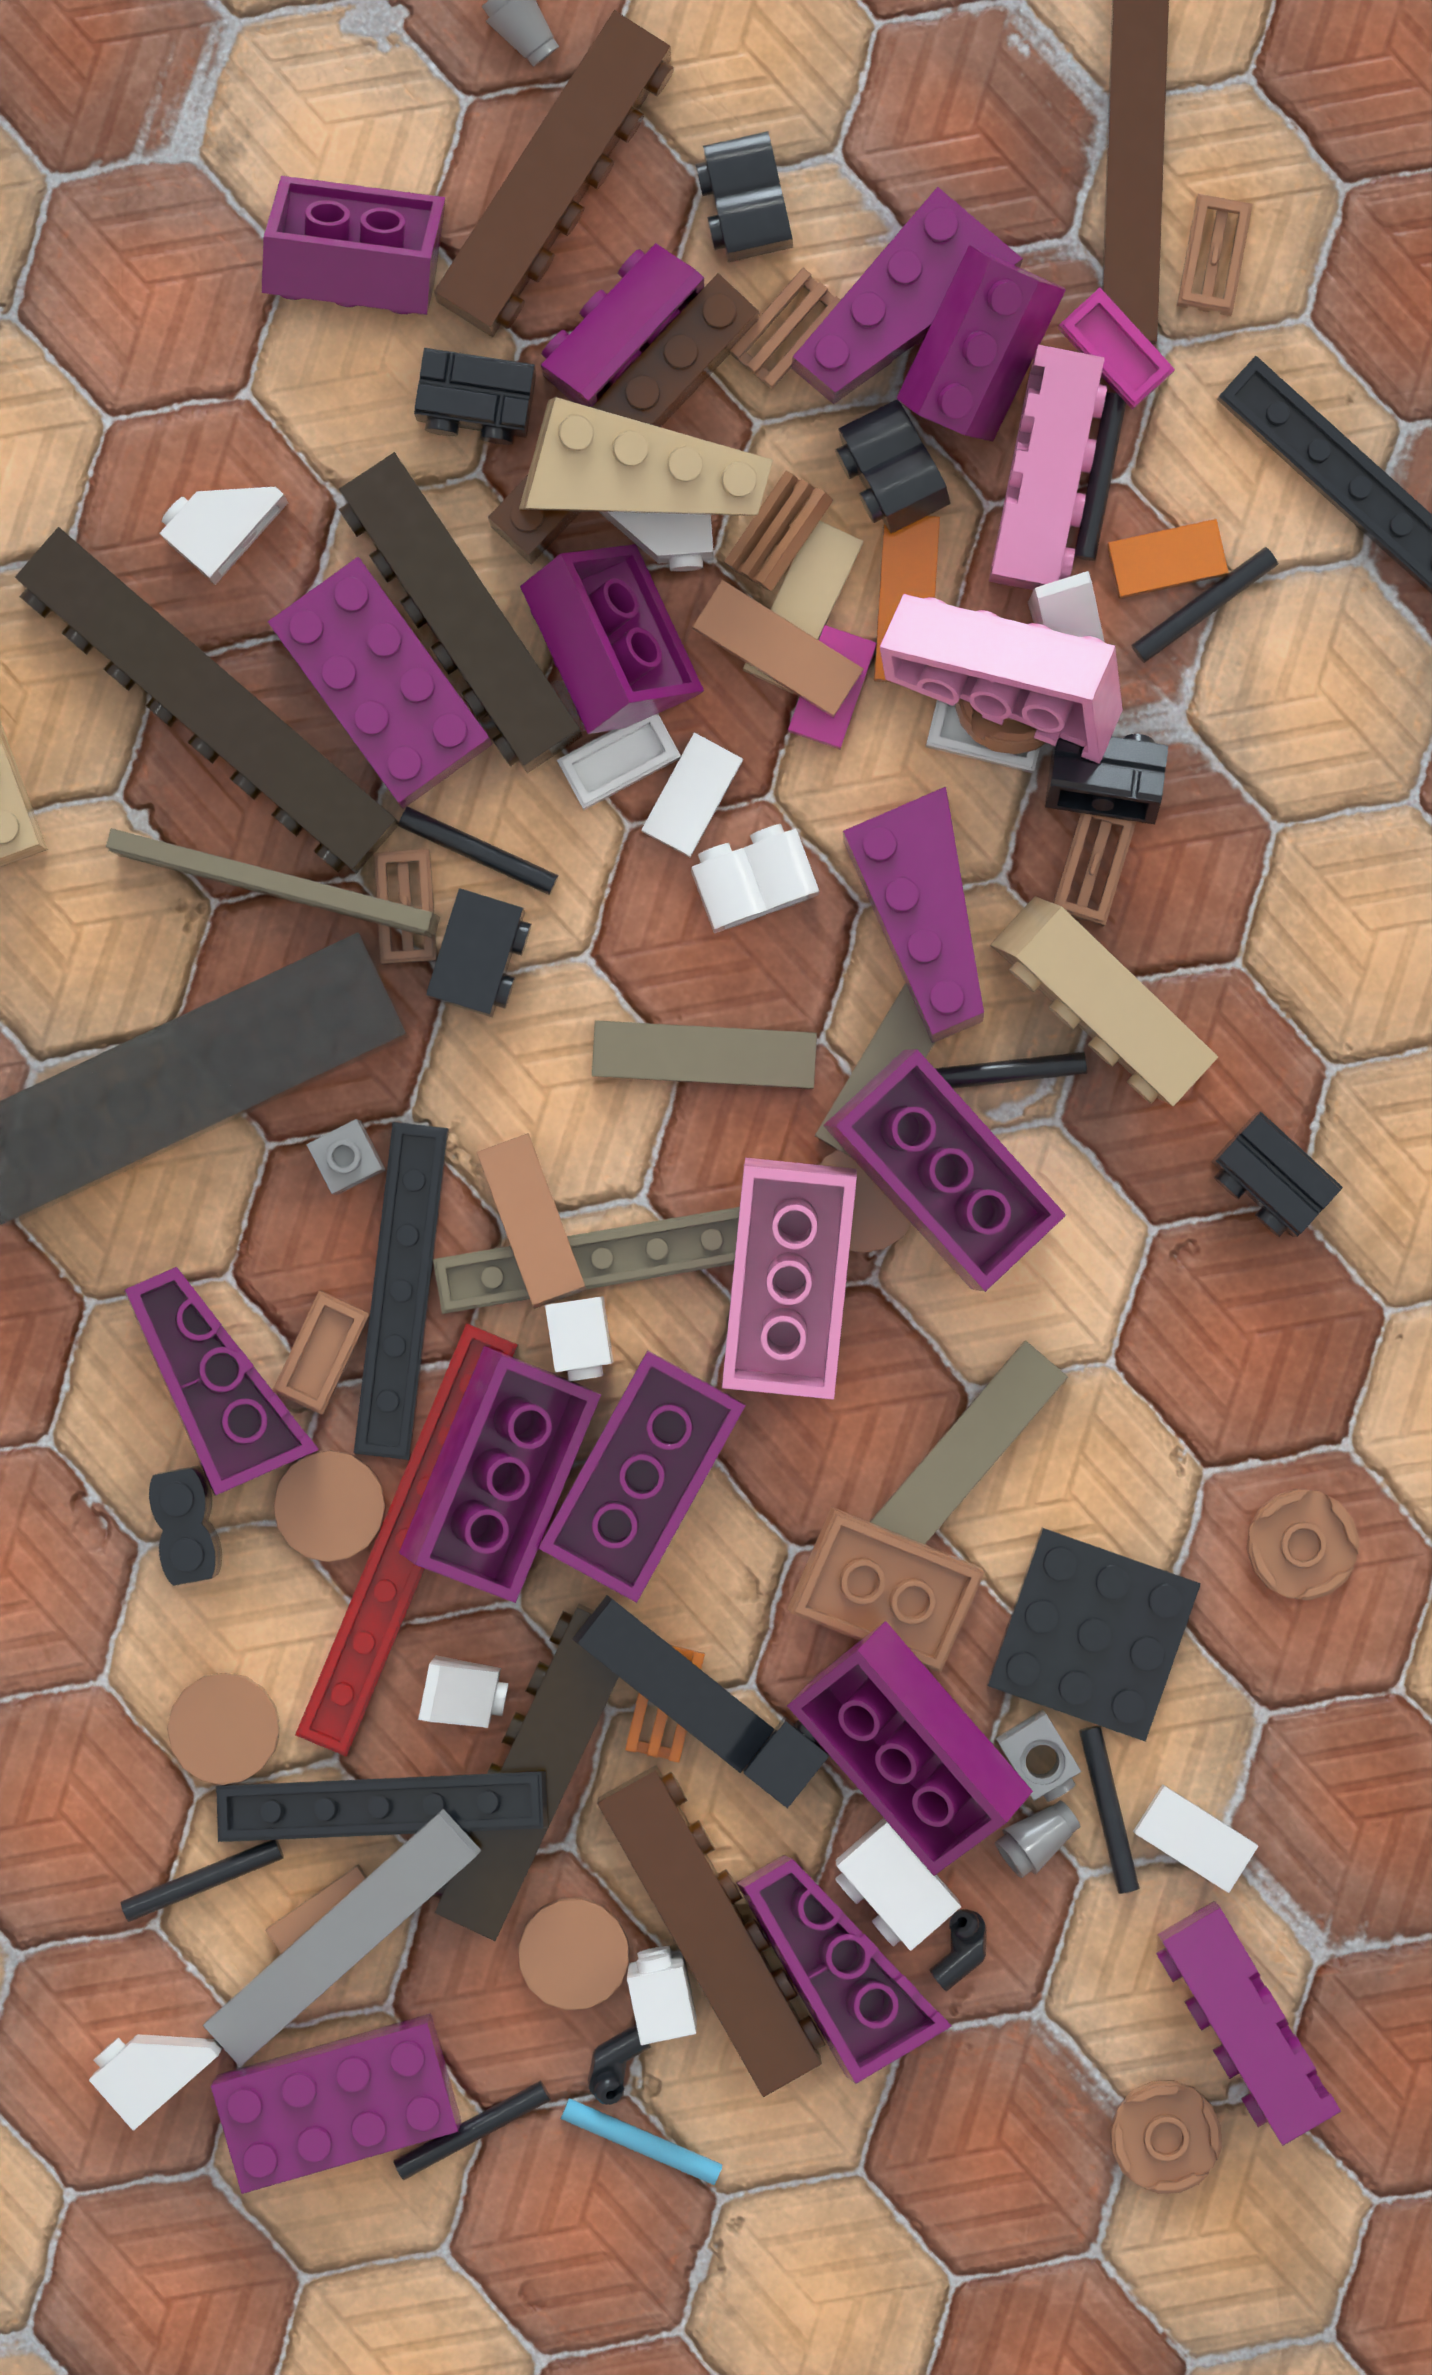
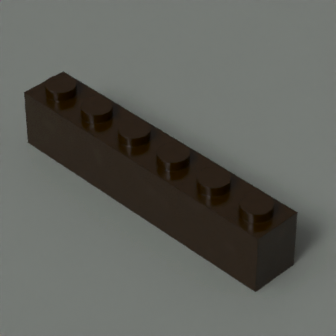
(459, 612)
(547, 1739)

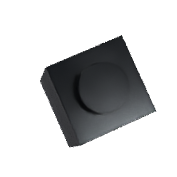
(786, 1761)

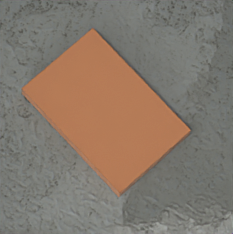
(876, 1576)

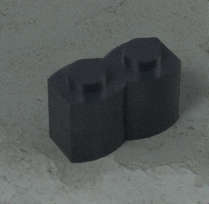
(746, 197)
(892, 466)
(189, 1541)

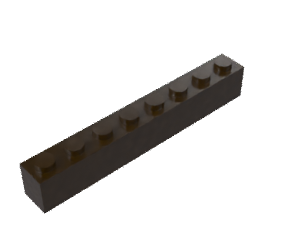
(207, 701)

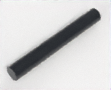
(1100, 477)
(1205, 604)
(478, 850)
(1014, 1070)
(1109, 1809)
(202, 1880)
(472, 2130)

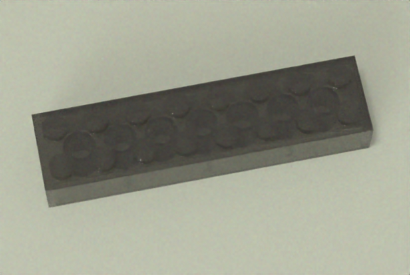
(192, 1076)

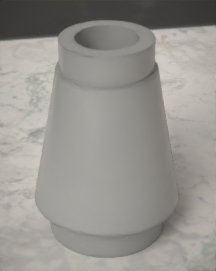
(522, 27)
(1036, 1838)

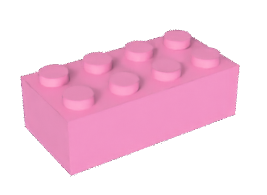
(789, 1278)

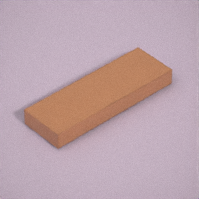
(777, 648)
(531, 1221)

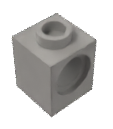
(346, 1157)
(1031, 1733)

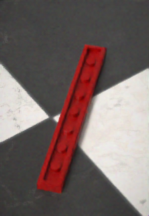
(388, 1577)

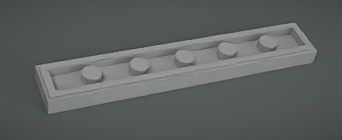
(342, 1937)

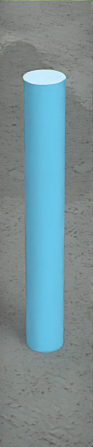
(641, 2141)

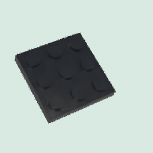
(1093, 1634)

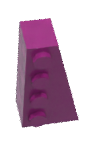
(1247, 2023)

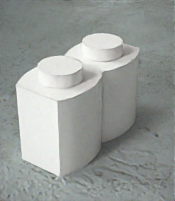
(754, 879)

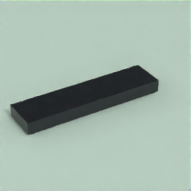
(673, 1683)

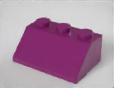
(352, 245)
(620, 324)
(980, 345)
(610, 637)

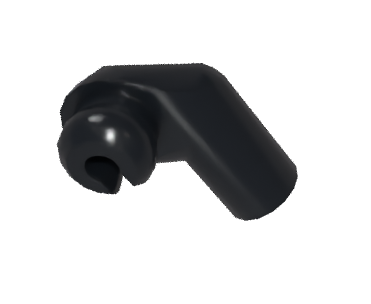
(967, 1948)
(609, 2065)

